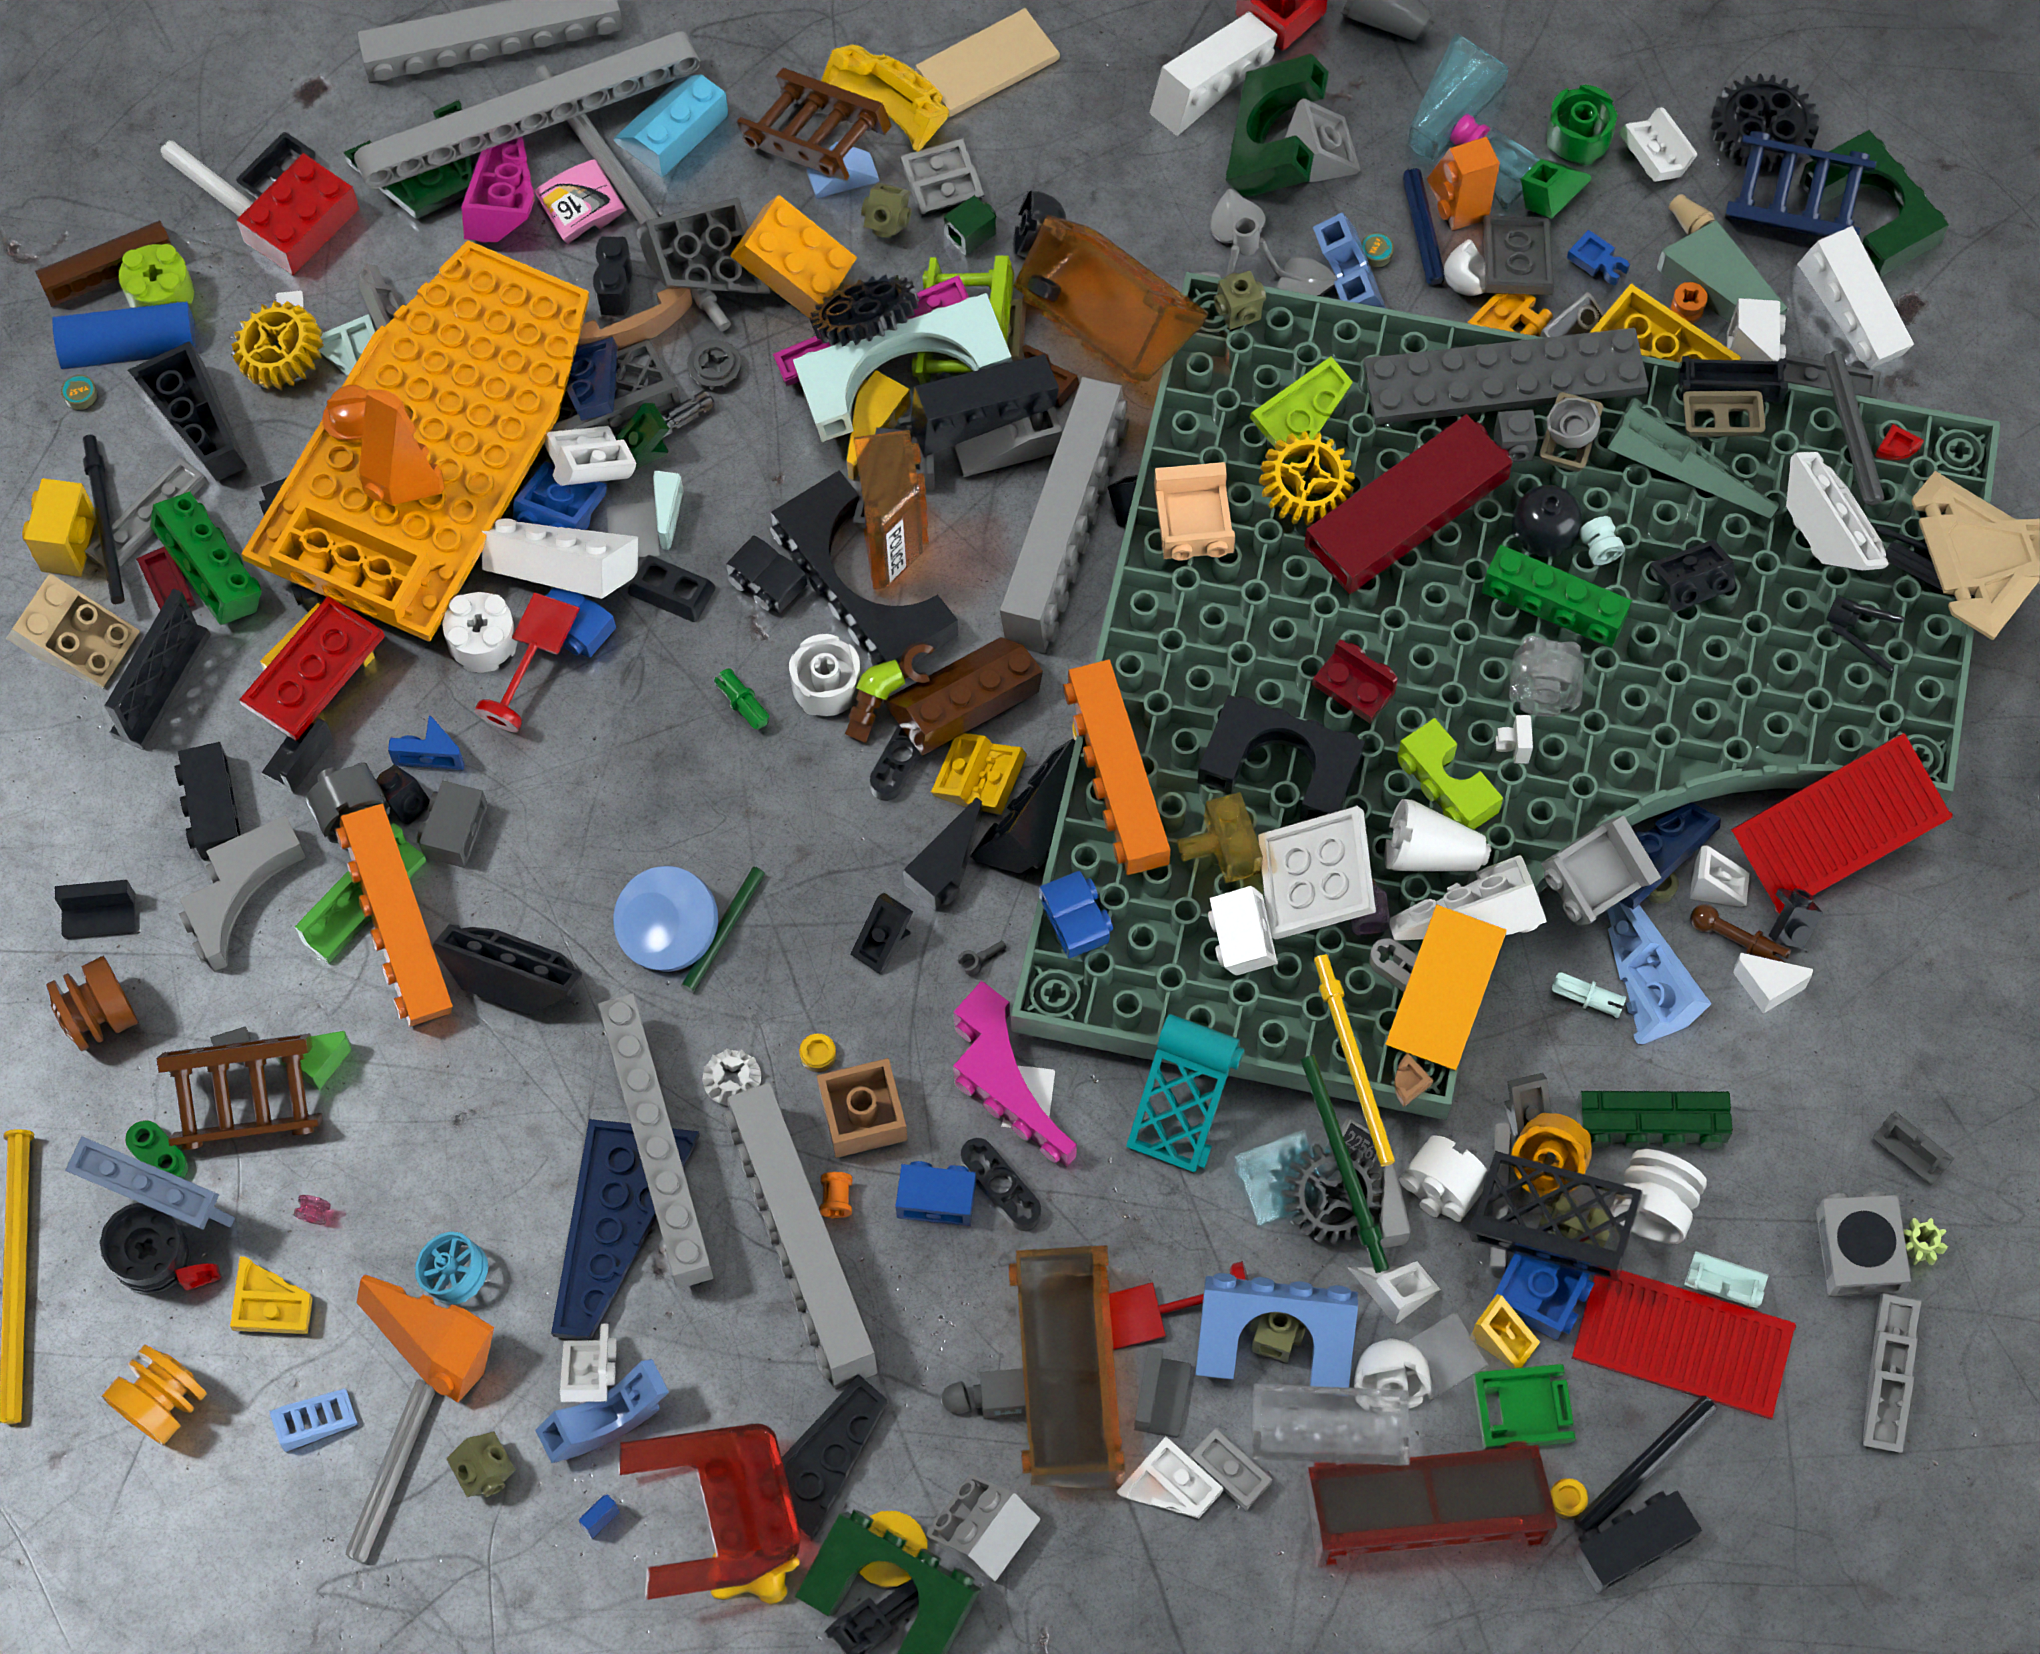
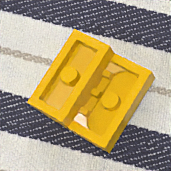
(979, 770)

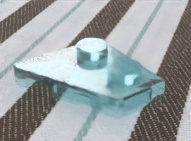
(1514, 163)

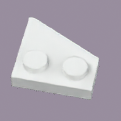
(1171, 1482)

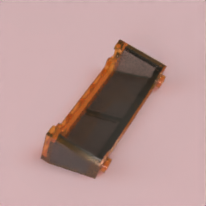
(1068, 1368)

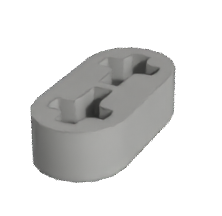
(1389, 970)

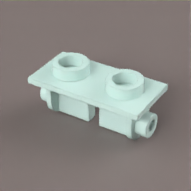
(1726, 1280)

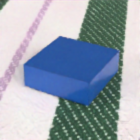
(599, 1516)

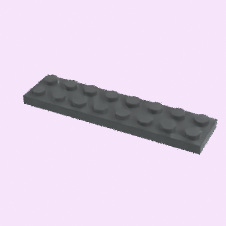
(1504, 375)

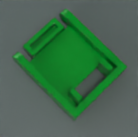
(1528, 1404)

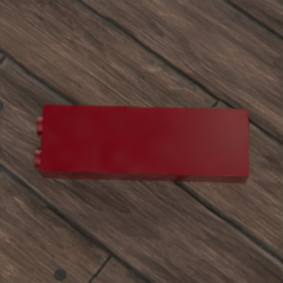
(1408, 503)

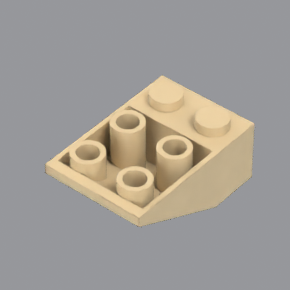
(72, 632)

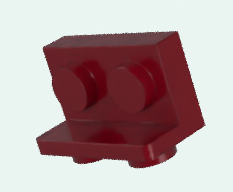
(1356, 681)

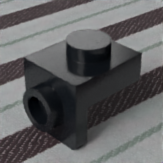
(402, 793)
(1796, 918)

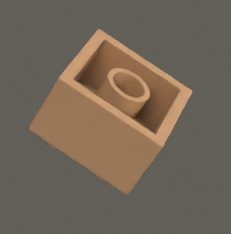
(862, 1107)

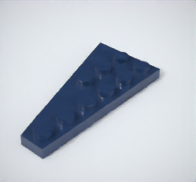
(606, 1224)

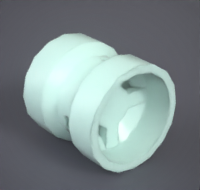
(1601, 540)

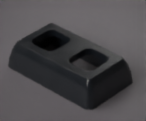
(267, 163)
(663, 596)

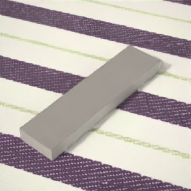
(133, 525)
(1500, 1208)

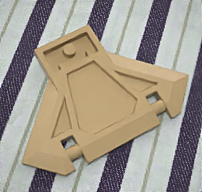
(1978, 553)

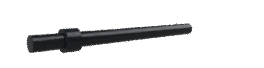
(94, 468)

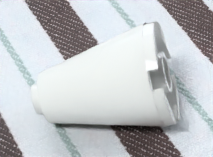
(1432, 842)

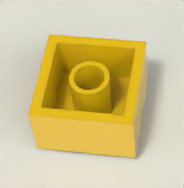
(60, 527)

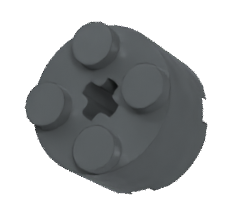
(343, 793)

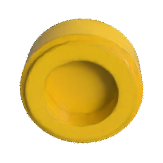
(817, 1052)
(1568, 1498)

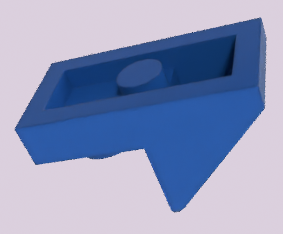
(433, 752)

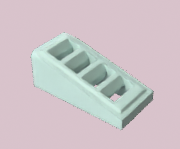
(668, 500)

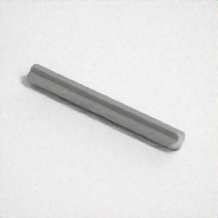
(390, 1471)

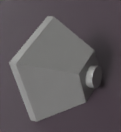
(1327, 138)

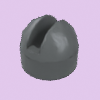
(956, 1398)

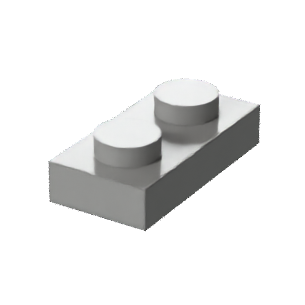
(1231, 1469)

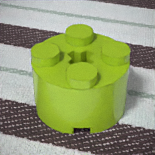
(155, 276)

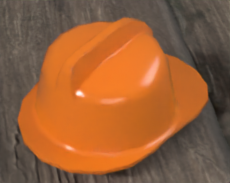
(346, 409)

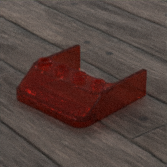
(743, 1499)

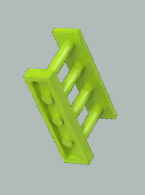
(1001, 284)

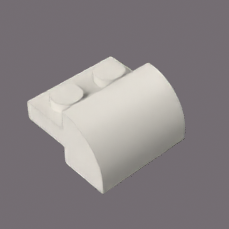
(588, 456)

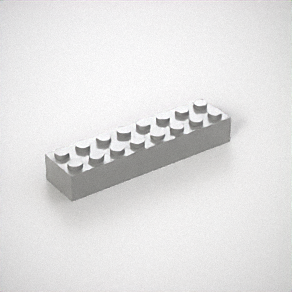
(1064, 515)
(803, 1240)

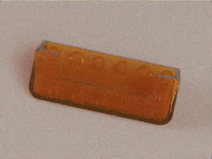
(1109, 299)

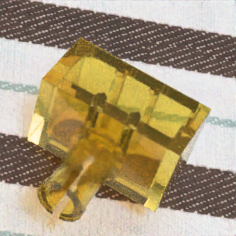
(1228, 837)

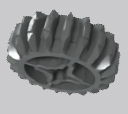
(1321, 1205)

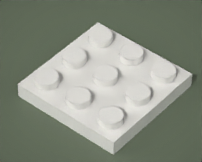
(1316, 873)

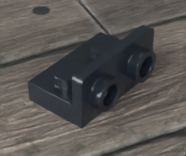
(1695, 575)

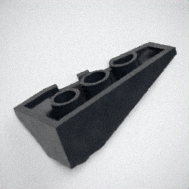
(1028, 829)

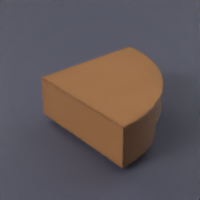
(1410, 1080)

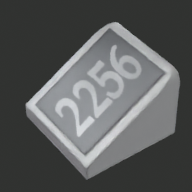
(1359, 1138)

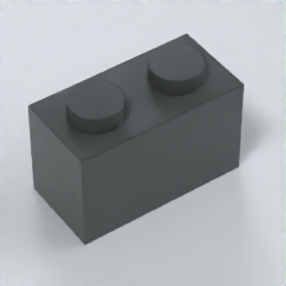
(452, 823)

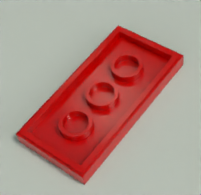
(312, 668)

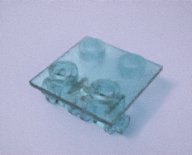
(1263, 1175)

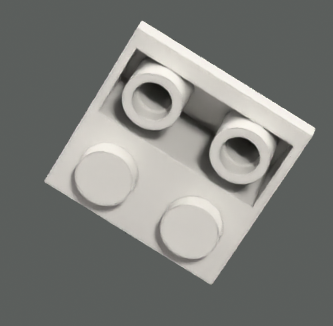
(1757, 330)

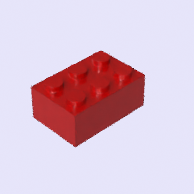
(298, 214)

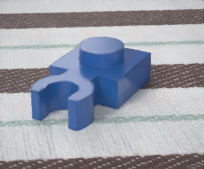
(1596, 255)

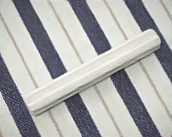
(205, 177)

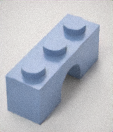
(1348, 260)

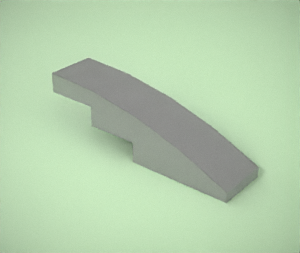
(1891, 1373)

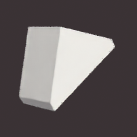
(1718, 879)
(1770, 980)

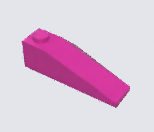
(498, 193)

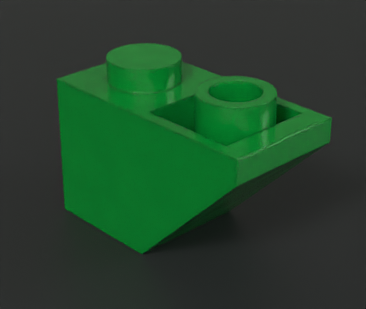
(1551, 186)

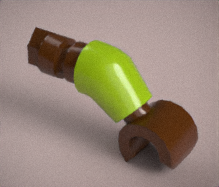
(877, 684)

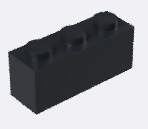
(208, 797)
(1636, 1540)

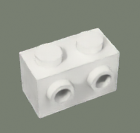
(1242, 931)

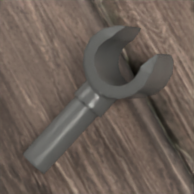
(980, 957)

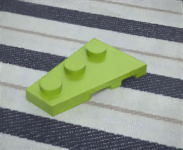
(1303, 404)

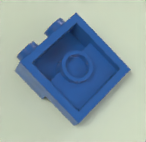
(557, 505)
(1544, 1293)

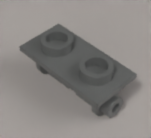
(1913, 1147)

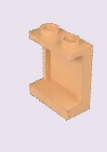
(1193, 511)

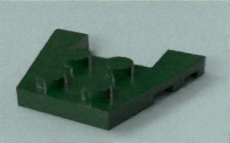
(432, 188)

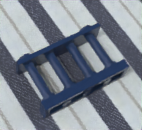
(1810, 219)

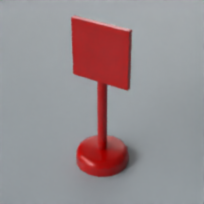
(541, 627)
(1138, 1315)

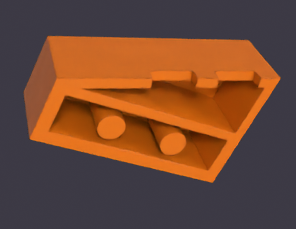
(1465, 183)

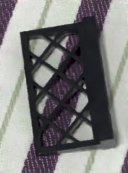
(156, 672)
(1544, 1245)

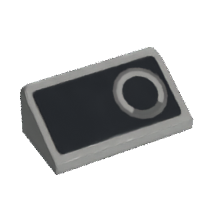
(1576, 319)

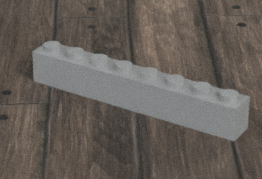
(482, 34)
(655, 1141)

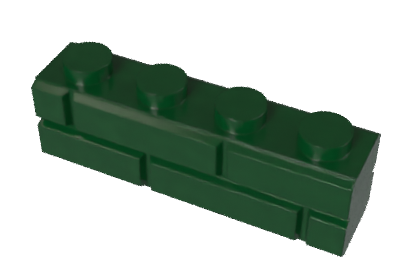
(1656, 1118)

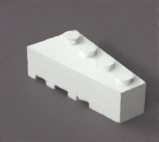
(1210, 71)
(1856, 297)
(561, 556)

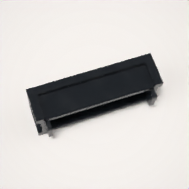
(1734, 376)

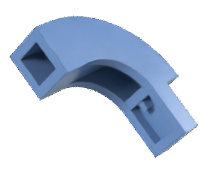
(594, 1424)

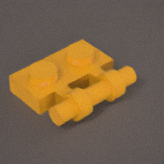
(1507, 309)

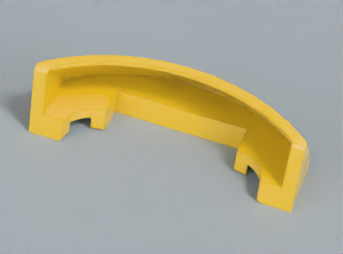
(904, 93)

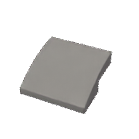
(941, 176)

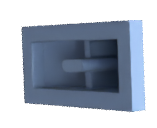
(860, 169)

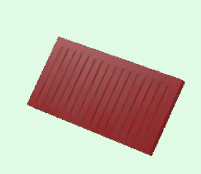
(1843, 821)
(1685, 1342)

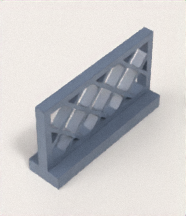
(146, 1184)

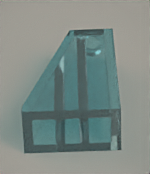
(1461, 86)

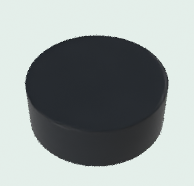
(1044, 287)

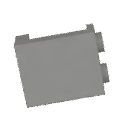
(1599, 870)

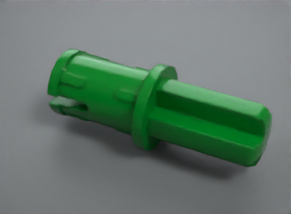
(742, 699)

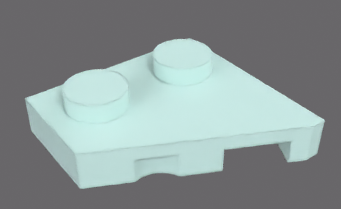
(347, 342)

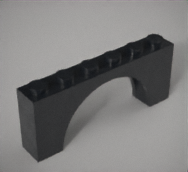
(809, 529)

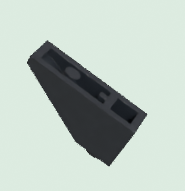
(942, 864)

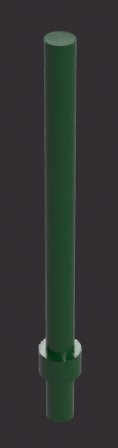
(1369, 1232)

